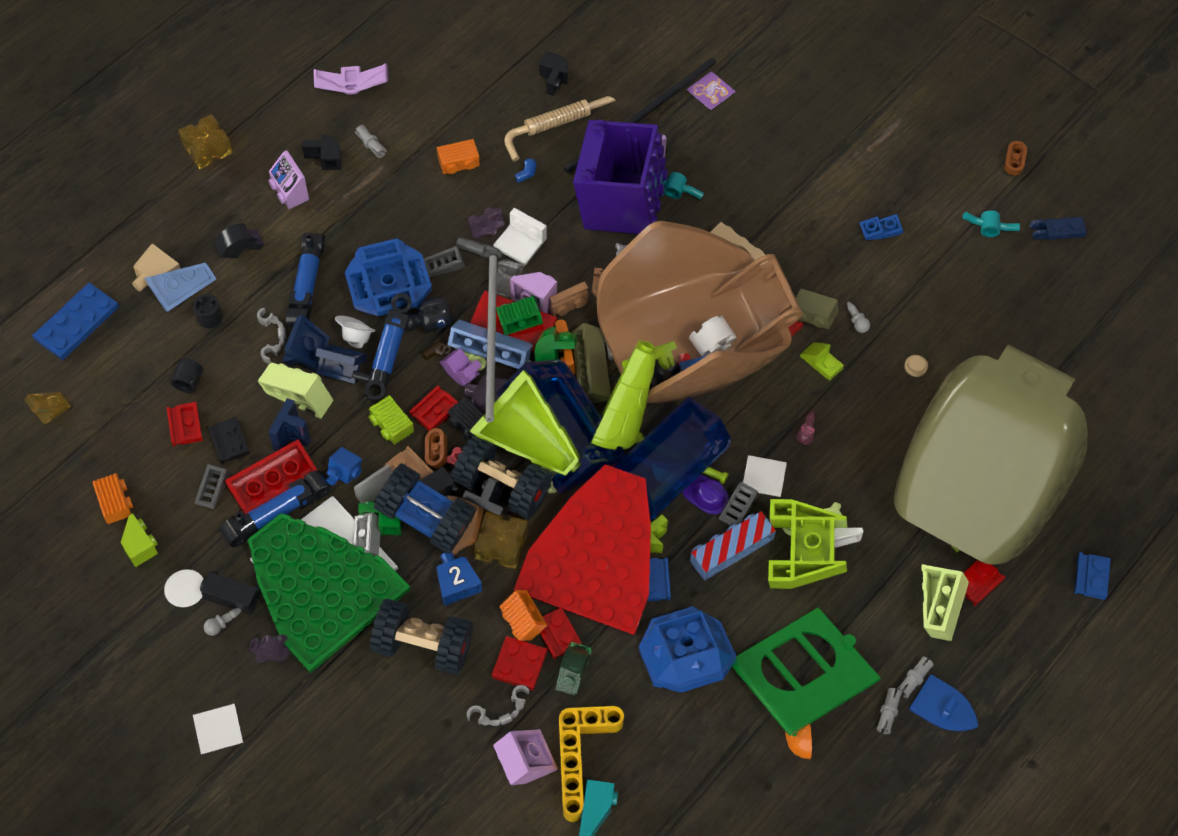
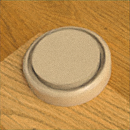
(916, 365)

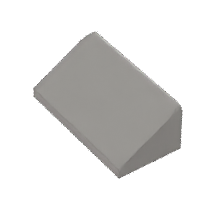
(370, 487)
(367, 533)

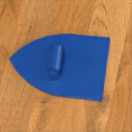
(944, 706)

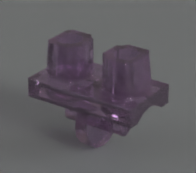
(486, 223)
(269, 648)

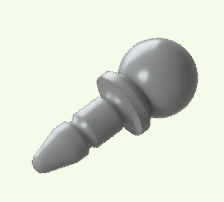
(860, 322)
(214, 625)

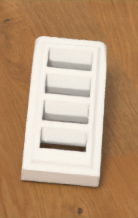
(847, 536)

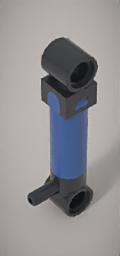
(301, 297)
(387, 349)
(299, 495)

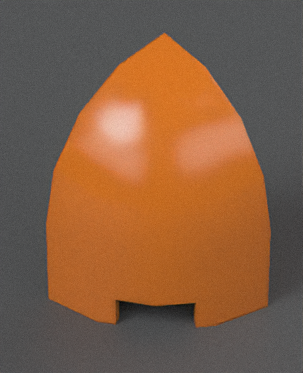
(801, 743)

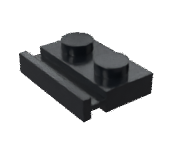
(229, 440)

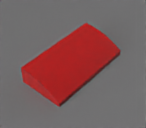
(529, 335)
(270, 476)

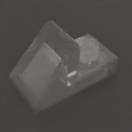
(506, 271)

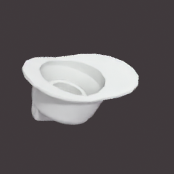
(354, 331)

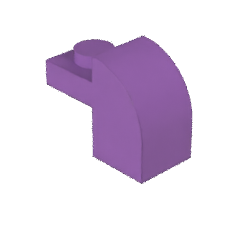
(460, 367)

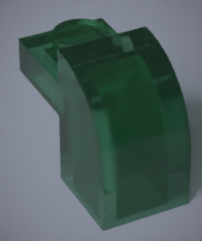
(572, 668)

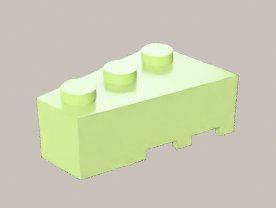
(943, 600)

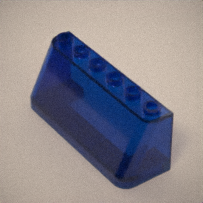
(676, 452)

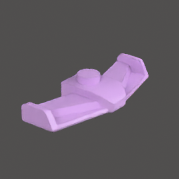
(351, 79)

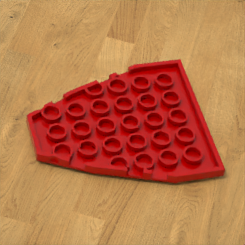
(596, 552)

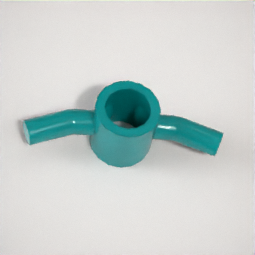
(677, 184)
(990, 223)

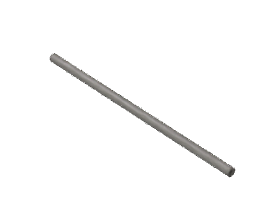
(491, 334)

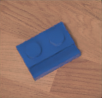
(1092, 576)
(659, 580)

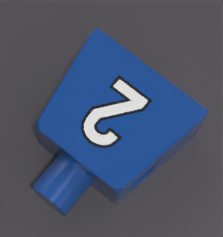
(457, 579)

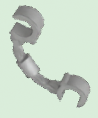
(281, 334)
(504, 718)

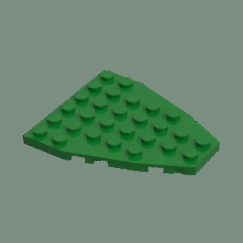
(319, 586)

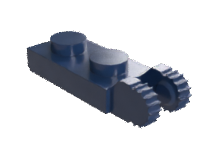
(1058, 228)

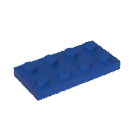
(75, 321)

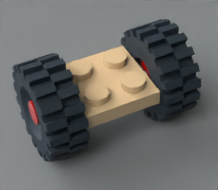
(529, 487)
(394, 626)

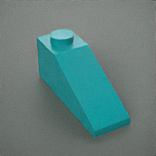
(597, 806)

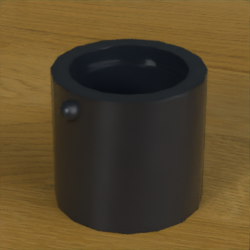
(207, 311)
(186, 375)

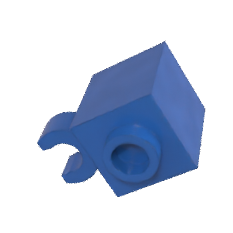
(343, 466)

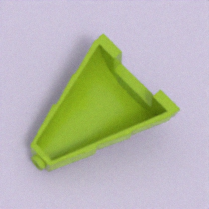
(628, 400)
(529, 428)

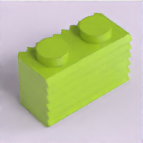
(391, 420)

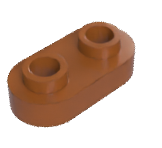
(1015, 159)
(436, 450)

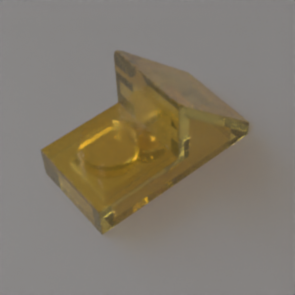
(47, 405)

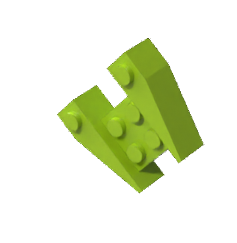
(810, 544)

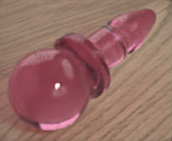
(806, 434)

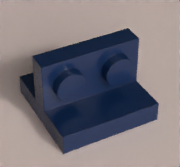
(303, 344)
(339, 362)
(289, 427)

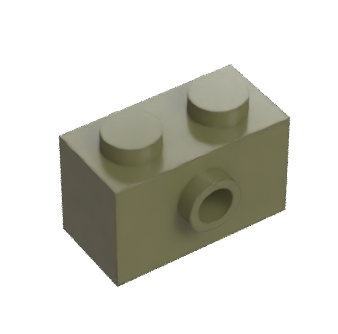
(817, 308)

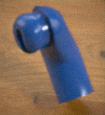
(528, 172)

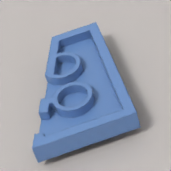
(178, 285)

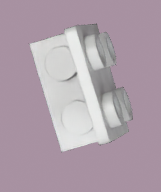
(521, 237)

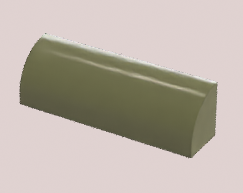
(592, 363)

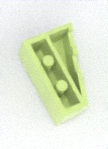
(296, 385)

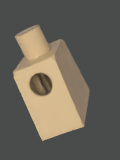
(152, 263)

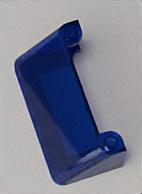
(574, 413)

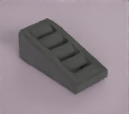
(442, 256)
(208, 476)
(745, 494)

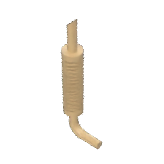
(552, 119)

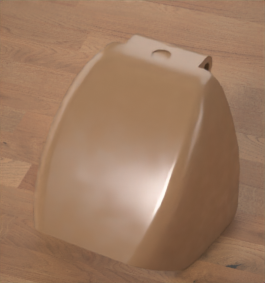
(678, 280)

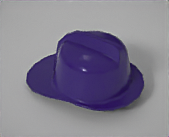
(707, 495)

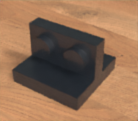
(489, 497)

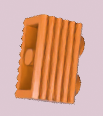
(458, 156)
(112, 498)
(522, 615)

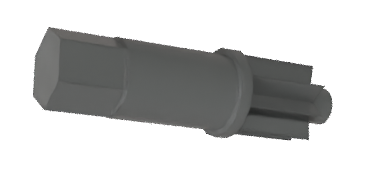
(478, 248)

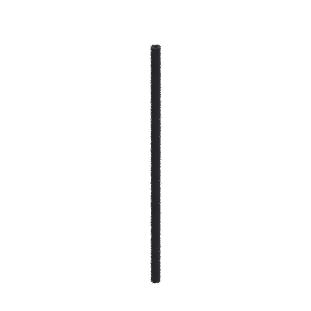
(657, 102)

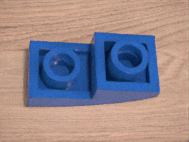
(882, 228)

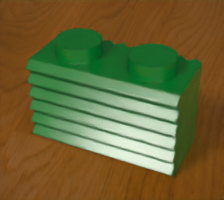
(519, 315)

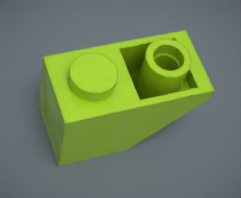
(136, 542)

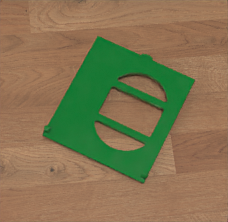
(808, 702)

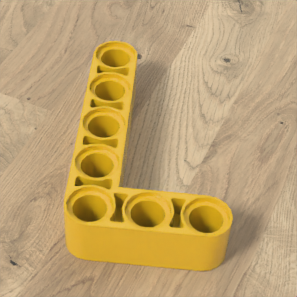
(573, 753)

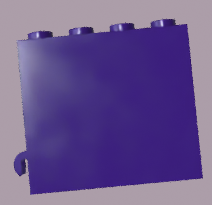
(620, 176)

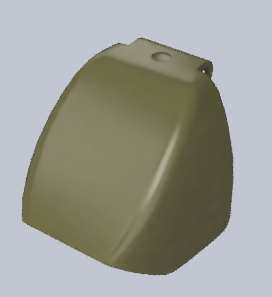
(993, 455)

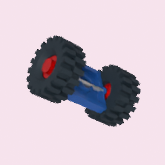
(424, 508)

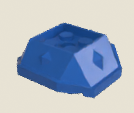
(383, 264)
(683, 667)

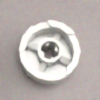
(713, 336)

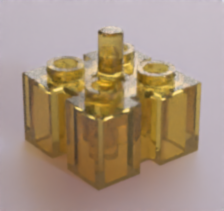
(205, 141)
(501, 539)

